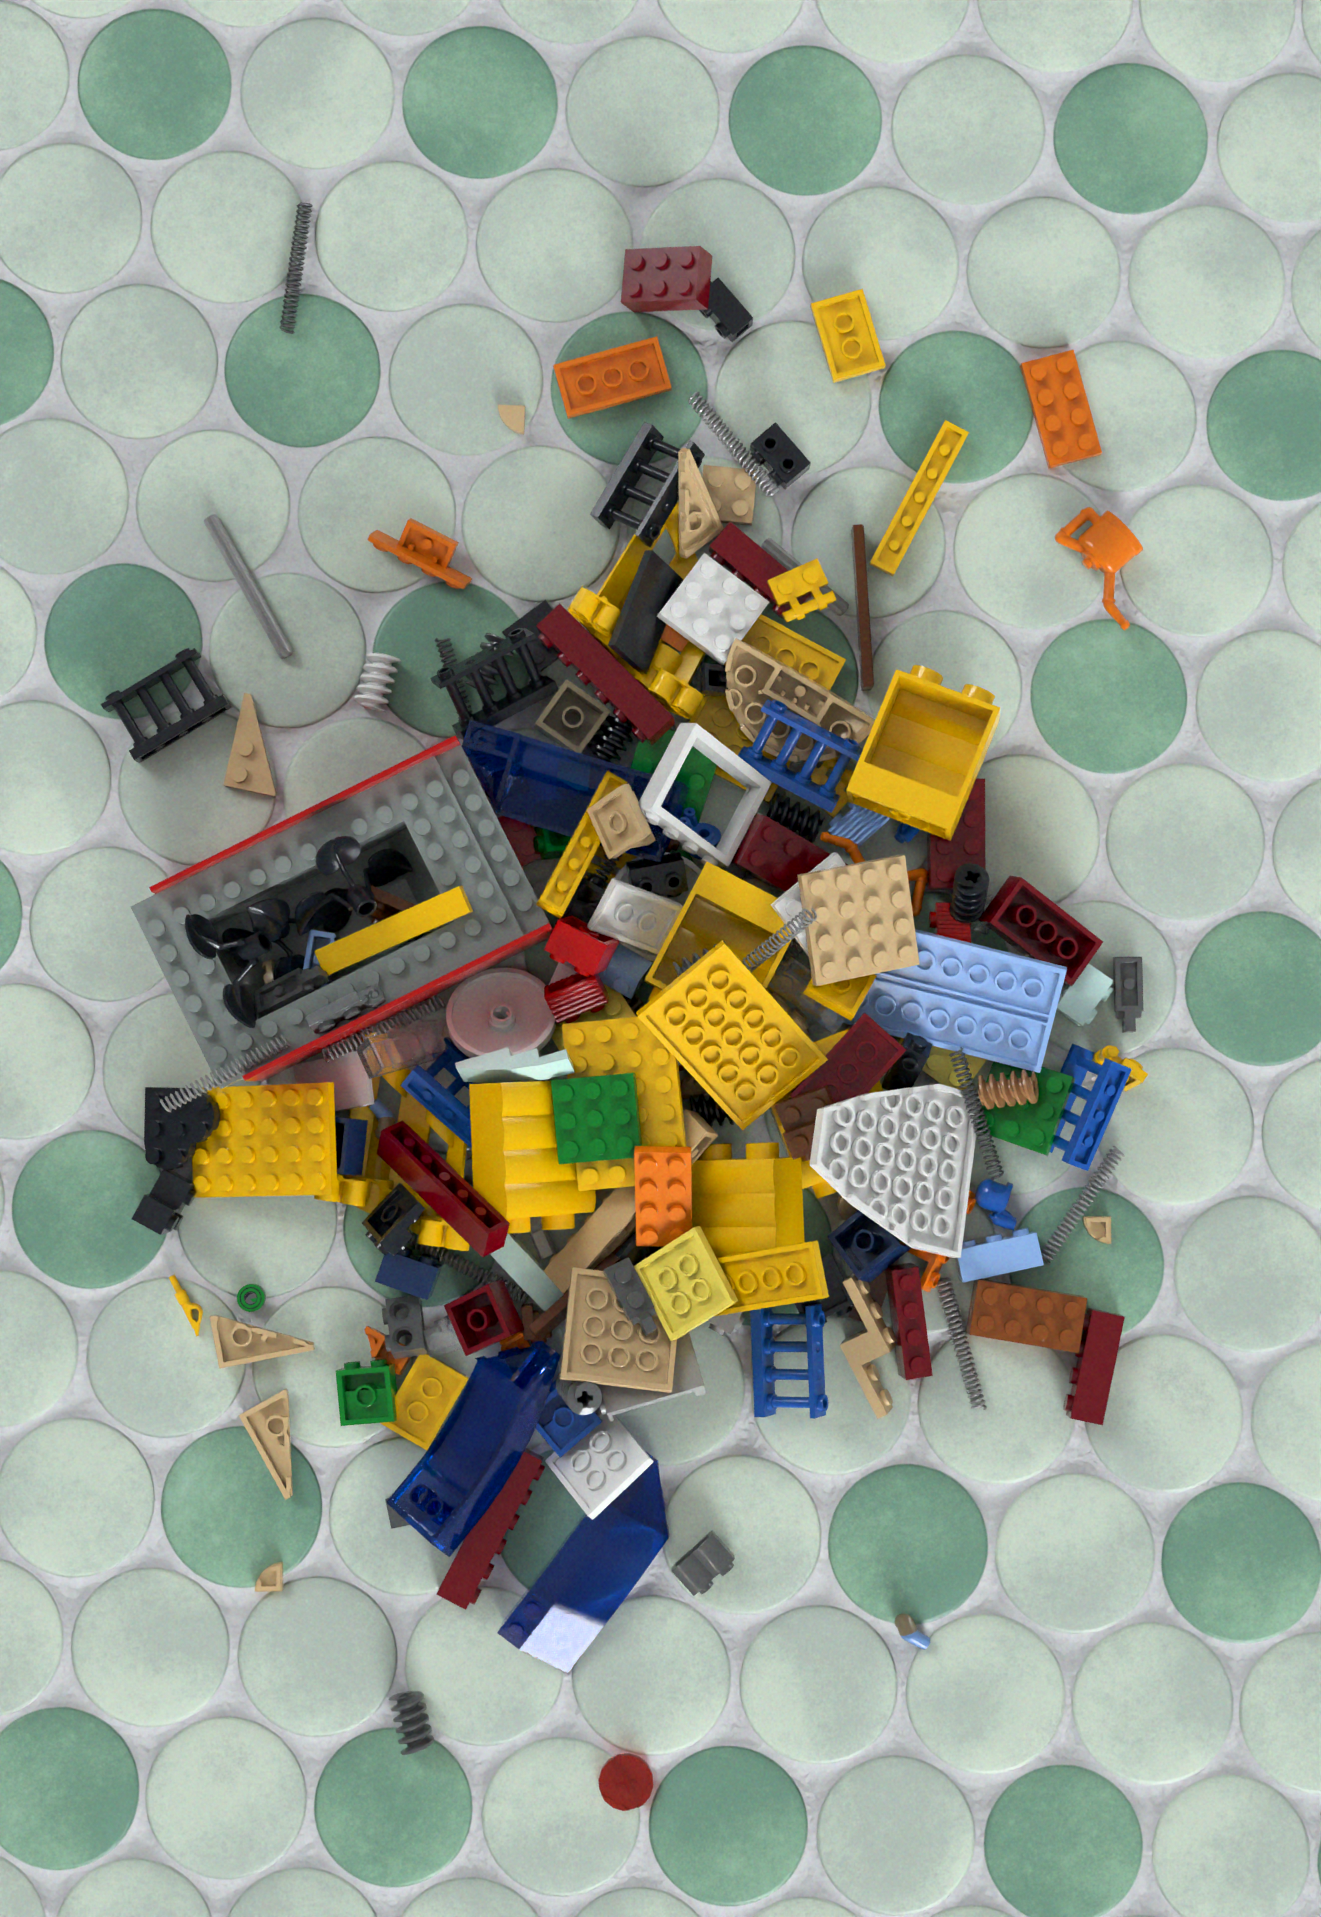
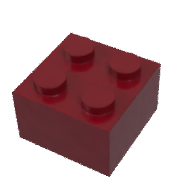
(484, 1317)

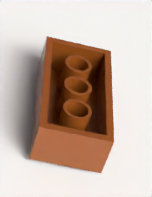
(1026, 1315)

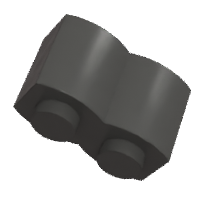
(703, 1563)

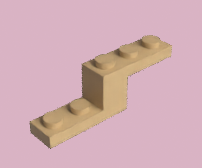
(868, 1345)

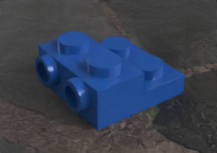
(561, 1425)

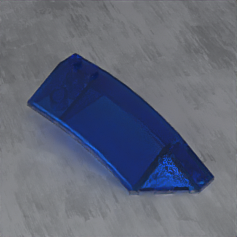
(553, 784)
(477, 1445)
(590, 1575)

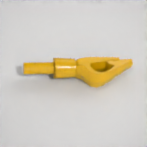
(183, 1300)

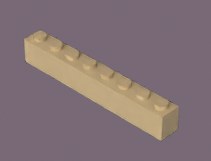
(616, 1216)

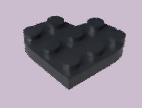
(173, 1135)

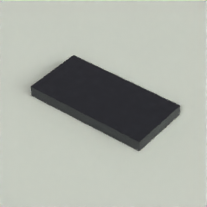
(638, 626)

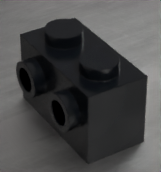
(779, 456)
(659, 878)

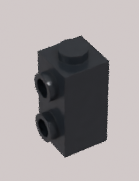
(726, 312)
(909, 1065)

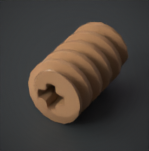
(1009, 1090)

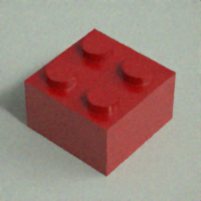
(580, 946)

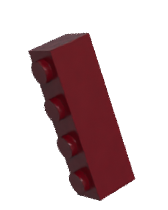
(749, 563)
(908, 1321)
(1094, 1366)

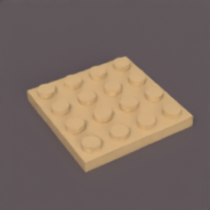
(860, 921)
(607, 1347)

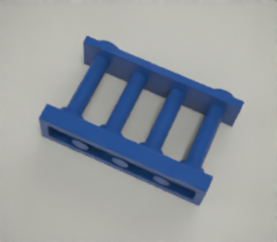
(800, 782)
(442, 1100)
(1097, 1110)
(763, 1361)

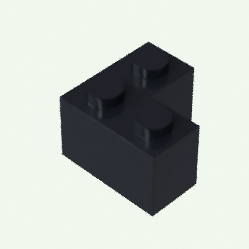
(163, 1205)

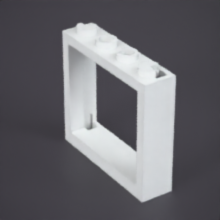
(650, 803)

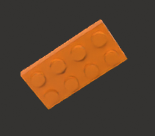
(612, 377)
(1060, 409)
(662, 1193)

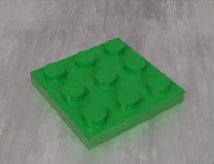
(695, 772)
(596, 1118)
(1030, 1124)

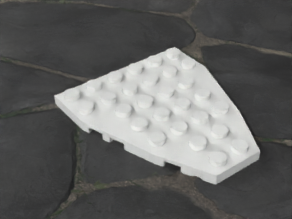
(902, 1161)

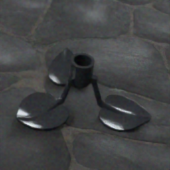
(335, 855)
(273, 919)
(244, 948)

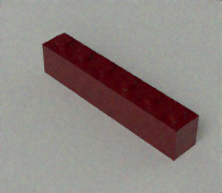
(605, 675)
(443, 1188)
(486, 1537)

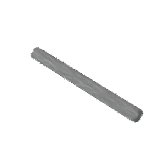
(248, 586)

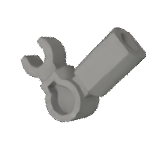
(541, 1239)

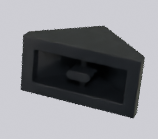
(712, 679)

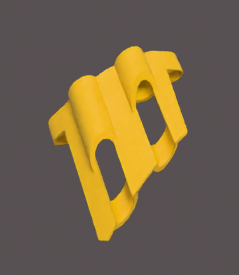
(669, 671)
(380, 1179)

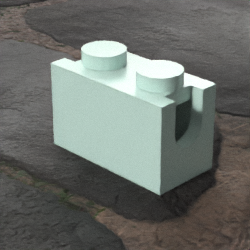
(1080, 1000)

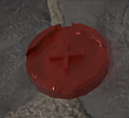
(625, 1781)

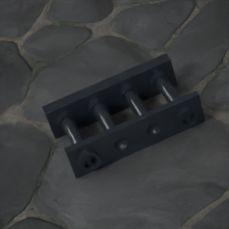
(628, 474)
(516, 698)
(166, 732)

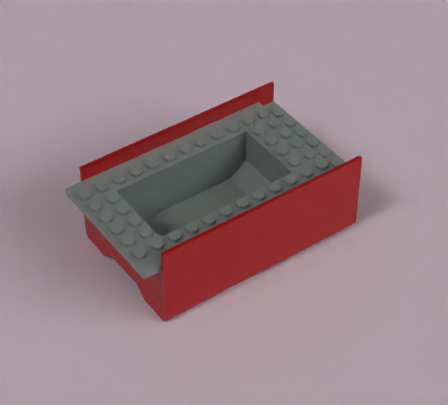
(422, 808)

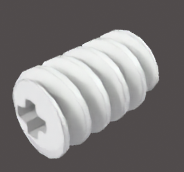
(376, 681)

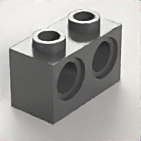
(411, 1325)

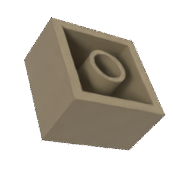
(572, 718)

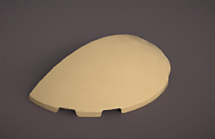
(758, 677)

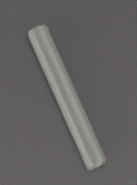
(789, 562)

